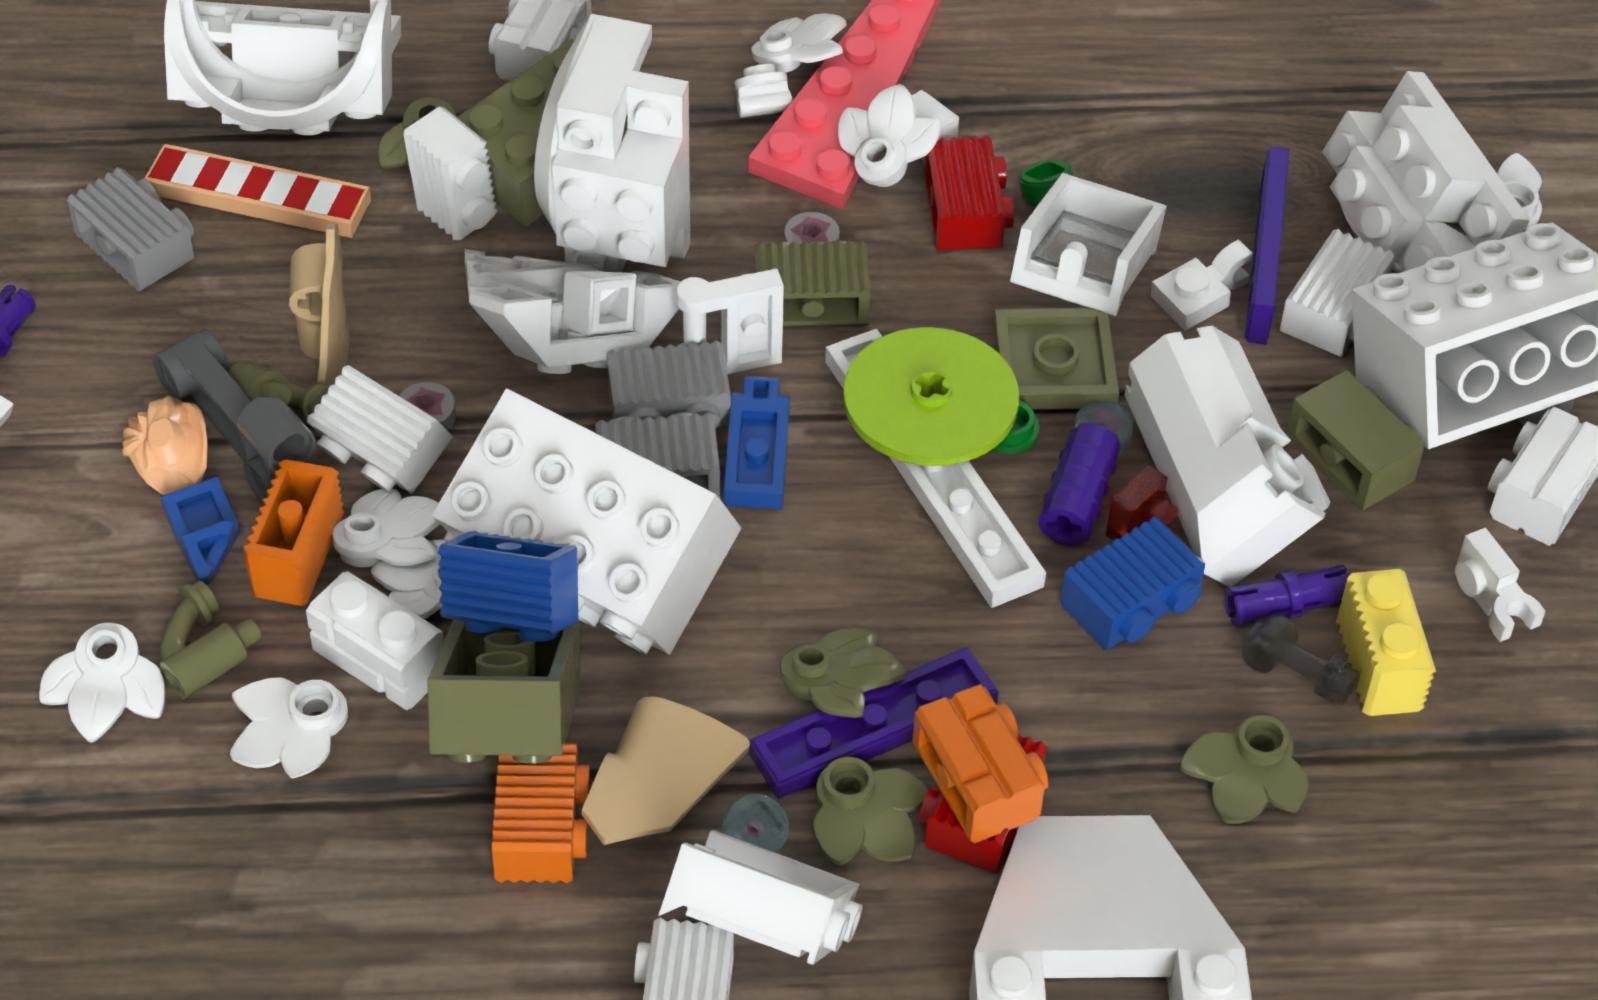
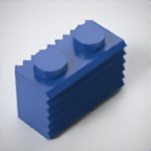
(509, 584)
(1133, 584)

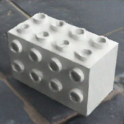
(1481, 333)
(638, 529)

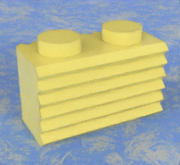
(1385, 642)

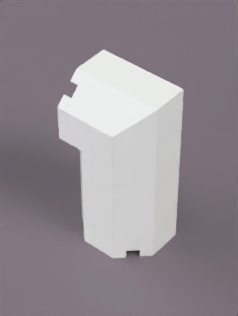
(1221, 452)

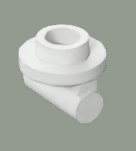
(762, 91)

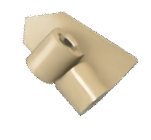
(319, 304)
(659, 770)

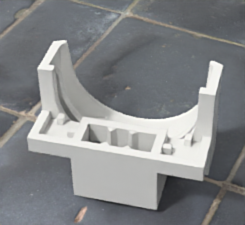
(607, 193)

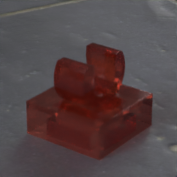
(1139, 503)

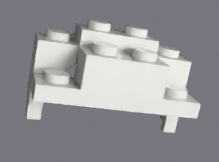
(285, 63)
(1413, 172)

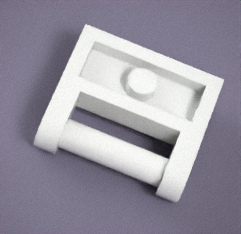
(749, 316)

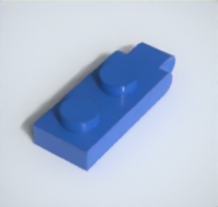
(757, 445)

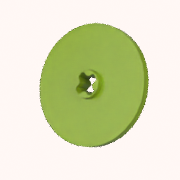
(961, 422)

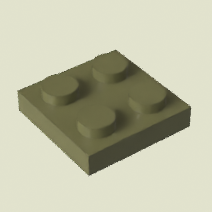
(1058, 355)

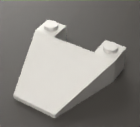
(1103, 905)

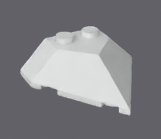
(525, 309)

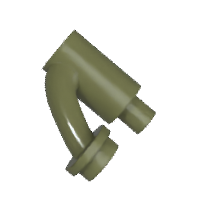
(267, 383)
(211, 655)

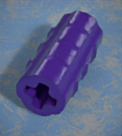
(1079, 484)

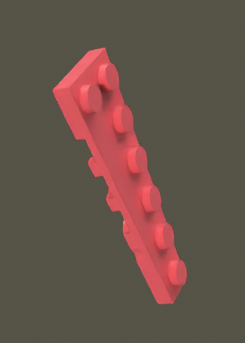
(804, 142)

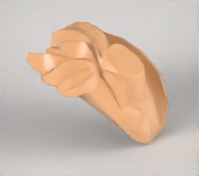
(167, 444)

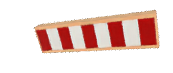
(258, 190)

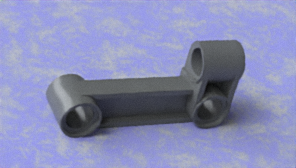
(258, 430)

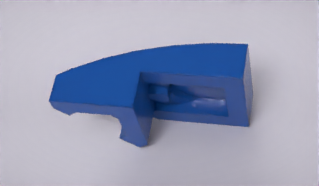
(202, 526)

